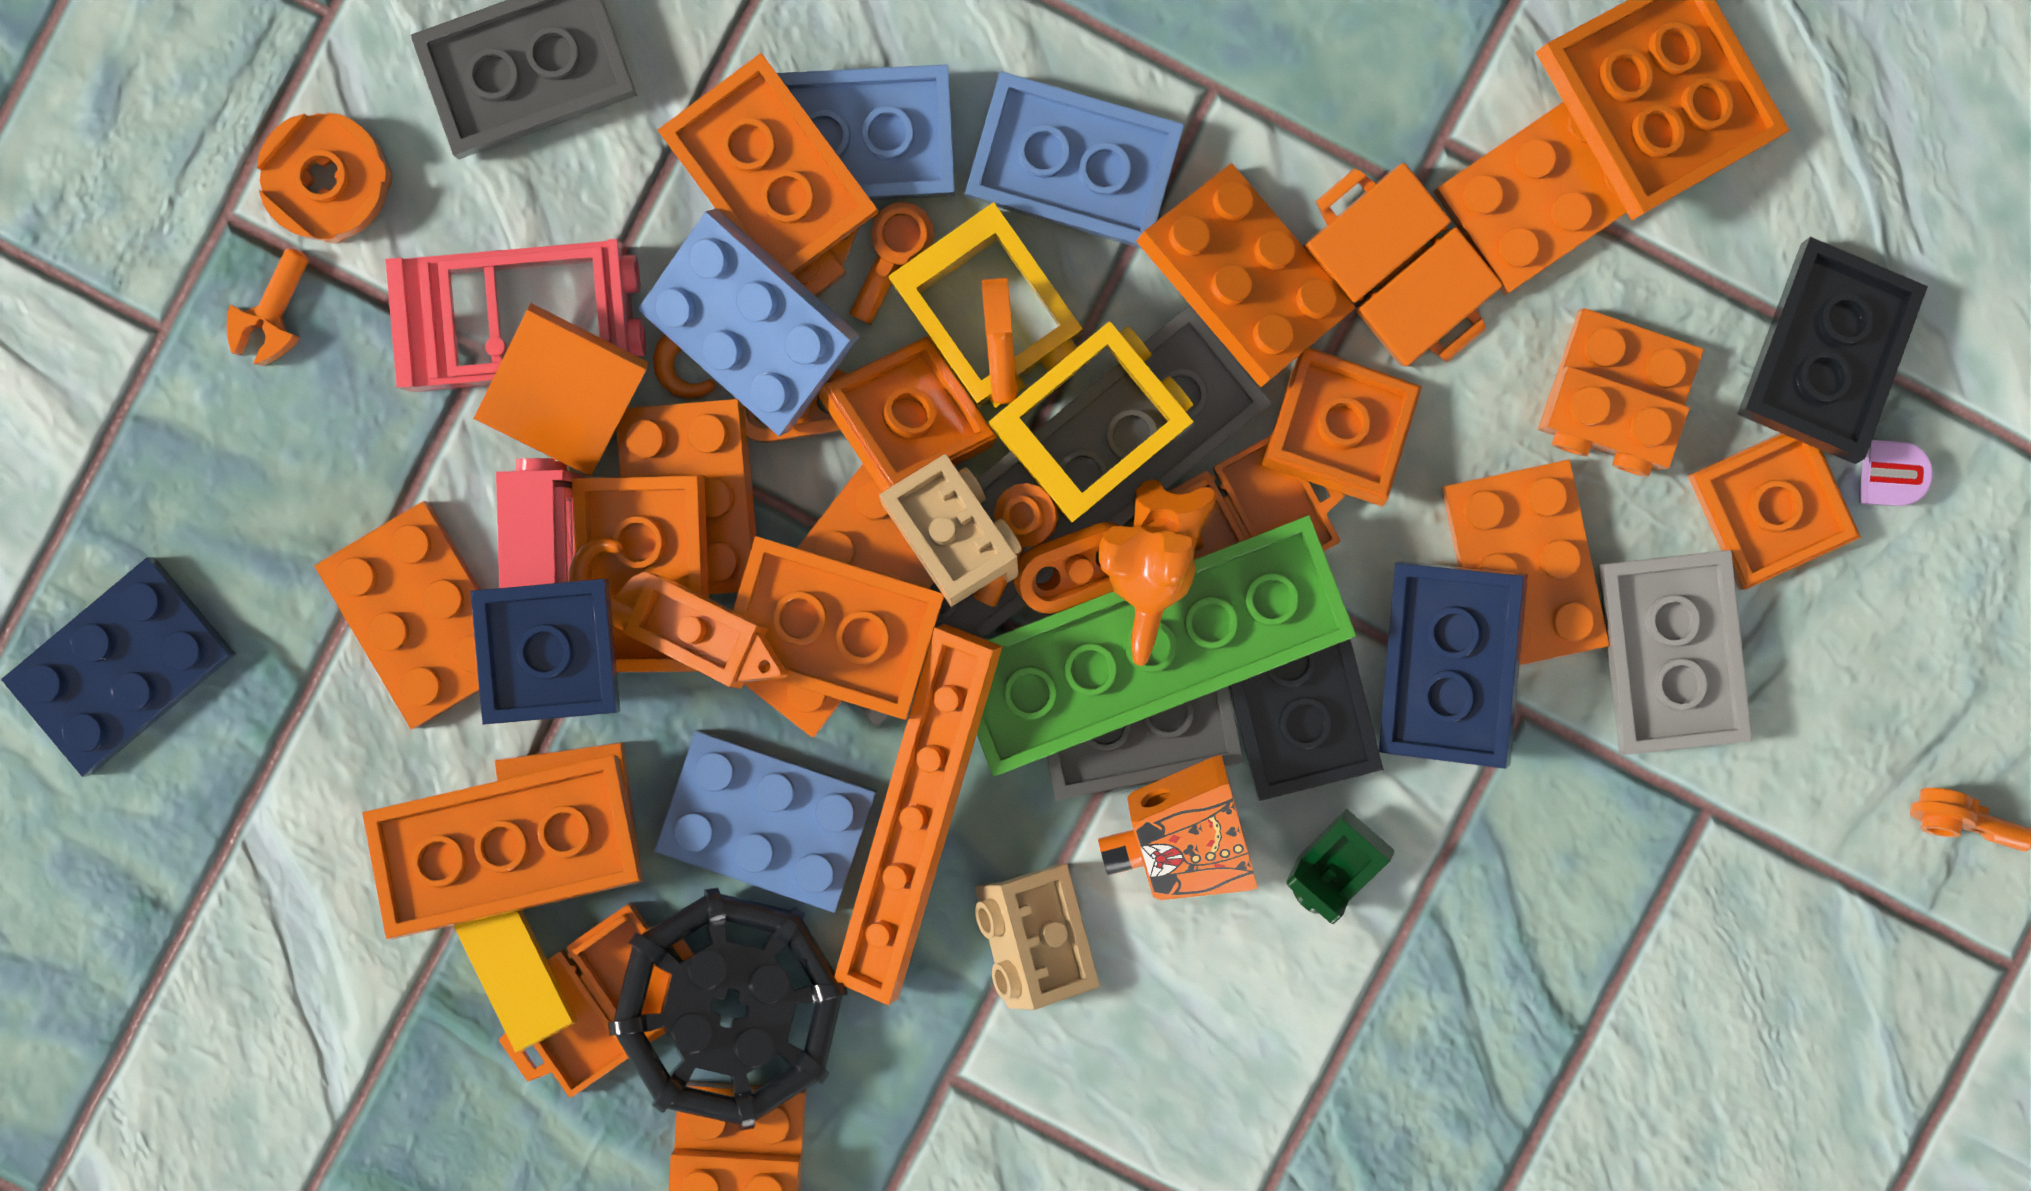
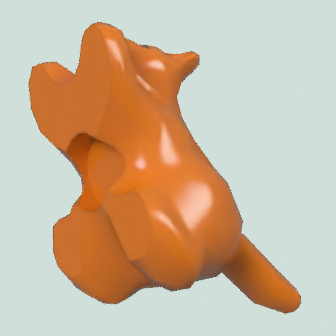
(1155, 558)

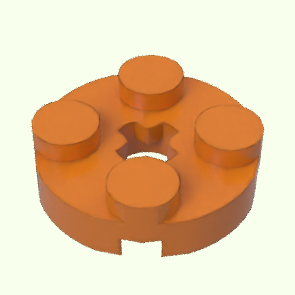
(286, 178)

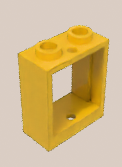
(953, 252)
(1131, 355)

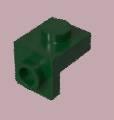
(1338, 866)

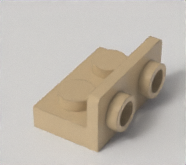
(950, 530)
(1036, 938)

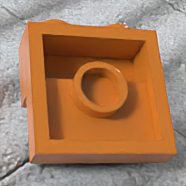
(1621, 393)
(724, 1158)

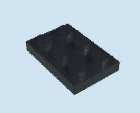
(1832, 350)
(1306, 723)

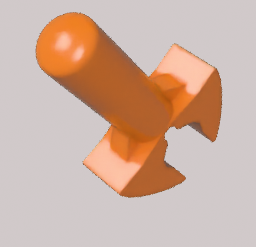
(269, 312)
(999, 340)

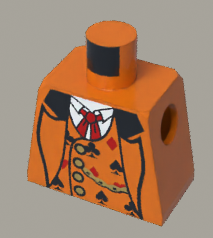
(1184, 835)

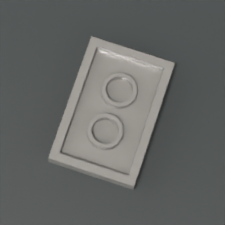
(1675, 652)

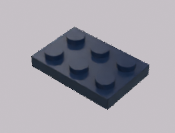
(1453, 664)
(118, 666)

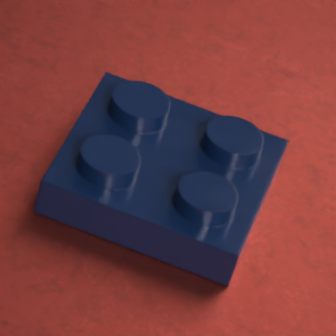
(545, 651)

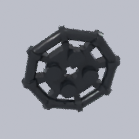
(697, 1029)

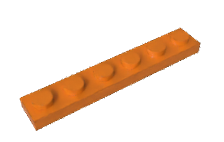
(917, 812)

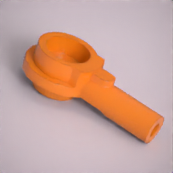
(897, 236)
(1032, 519)
(1950, 811)

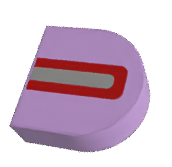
(1894, 474)

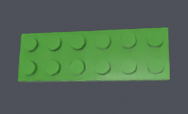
(1240, 618)

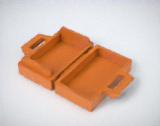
(1384, 246)
(1258, 501)
(585, 1049)

